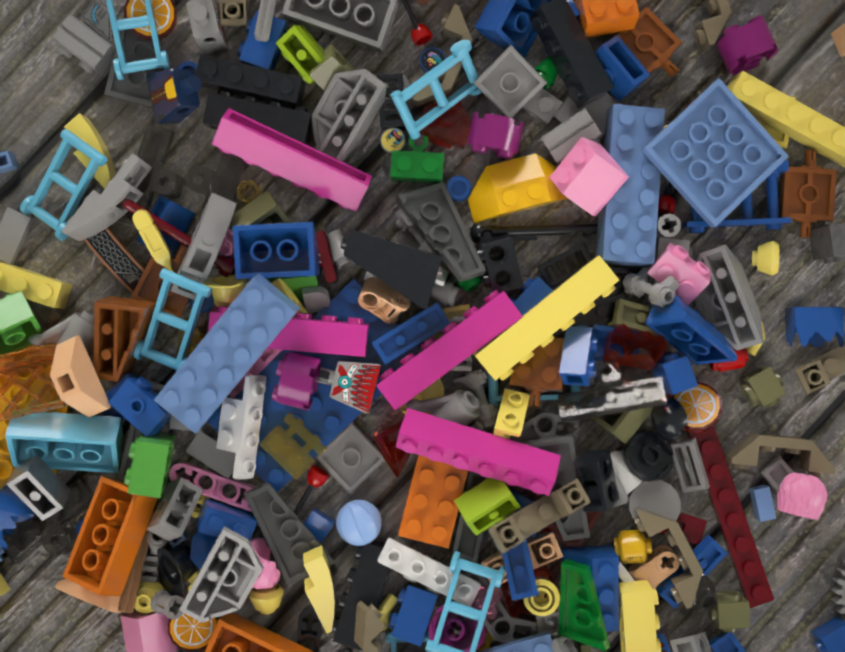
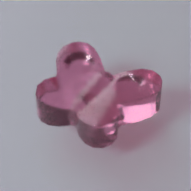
(497, 596)

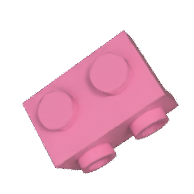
(690, 274)

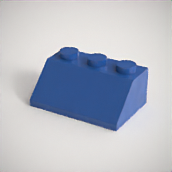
(509, 23)
(276, 250)
(690, 333)
(605, 573)

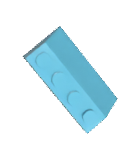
(67, 441)

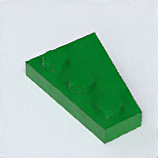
(579, 607)

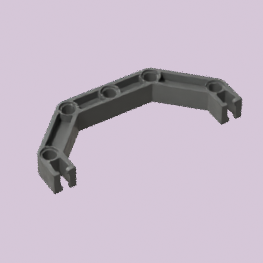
(469, 544)

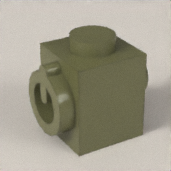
(762, 387)
(730, 611)

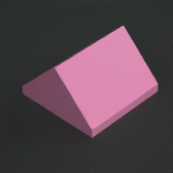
(146, 633)

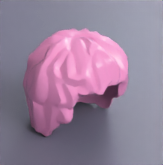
(802, 496)
(270, 574)

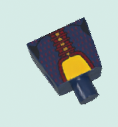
(173, 94)

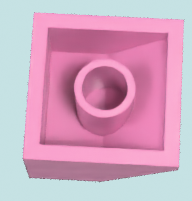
(589, 176)

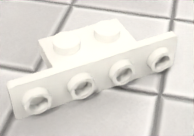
(241, 426)
(427, 571)

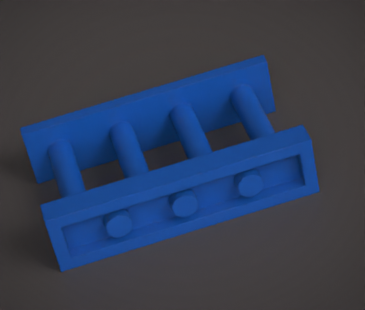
(773, 221)

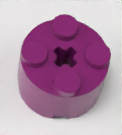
(746, 46)
(495, 134)
(297, 380)
(459, 641)

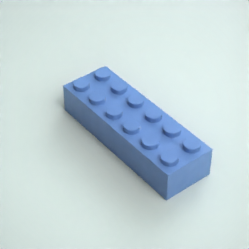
(630, 217)
(227, 353)

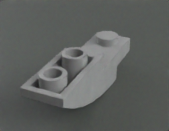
(105, 209)
(205, 242)

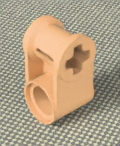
(382, 299)
(654, 568)

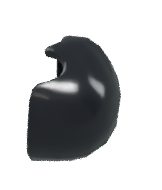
(669, 419)

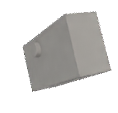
(354, 20)

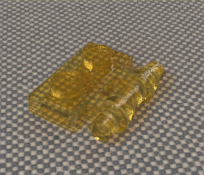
(287, 451)

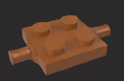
(652, 42)
(808, 194)
(150, 285)
(540, 371)

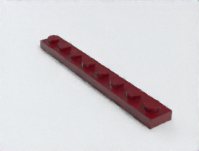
(733, 520)

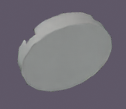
(655, 497)

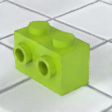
(301, 50)
(486, 504)

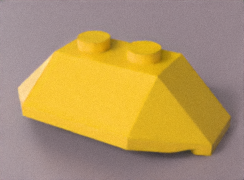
(513, 188)

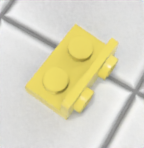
(511, 414)

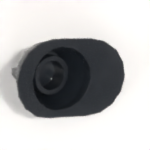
(175, 568)

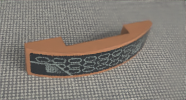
(116, 258)

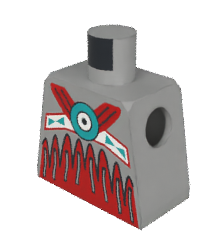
(205, 23)
(352, 383)

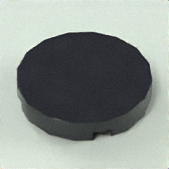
(648, 456)

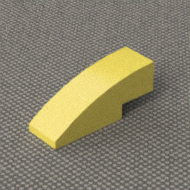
(85, 130)
(320, 586)

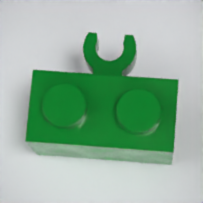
(417, 165)

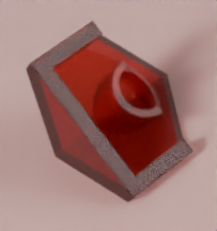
(386, 441)

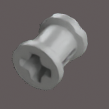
(674, 222)
(167, 601)

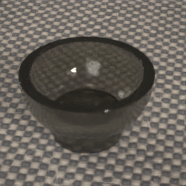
(705, 596)

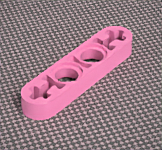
(219, 481)

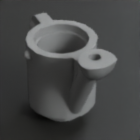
(73, 326)
(457, 407)

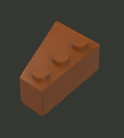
(117, 331)

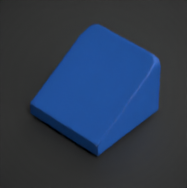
(319, 524)

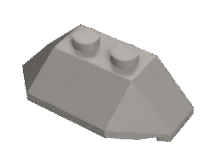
(346, 112)
(729, 299)
(224, 578)

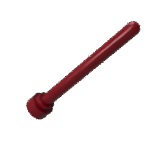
(223, 264)

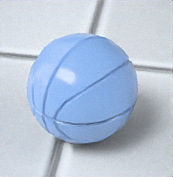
(358, 522)

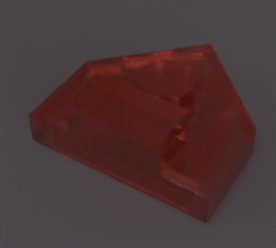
(449, 128)

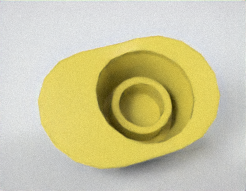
(226, 289)

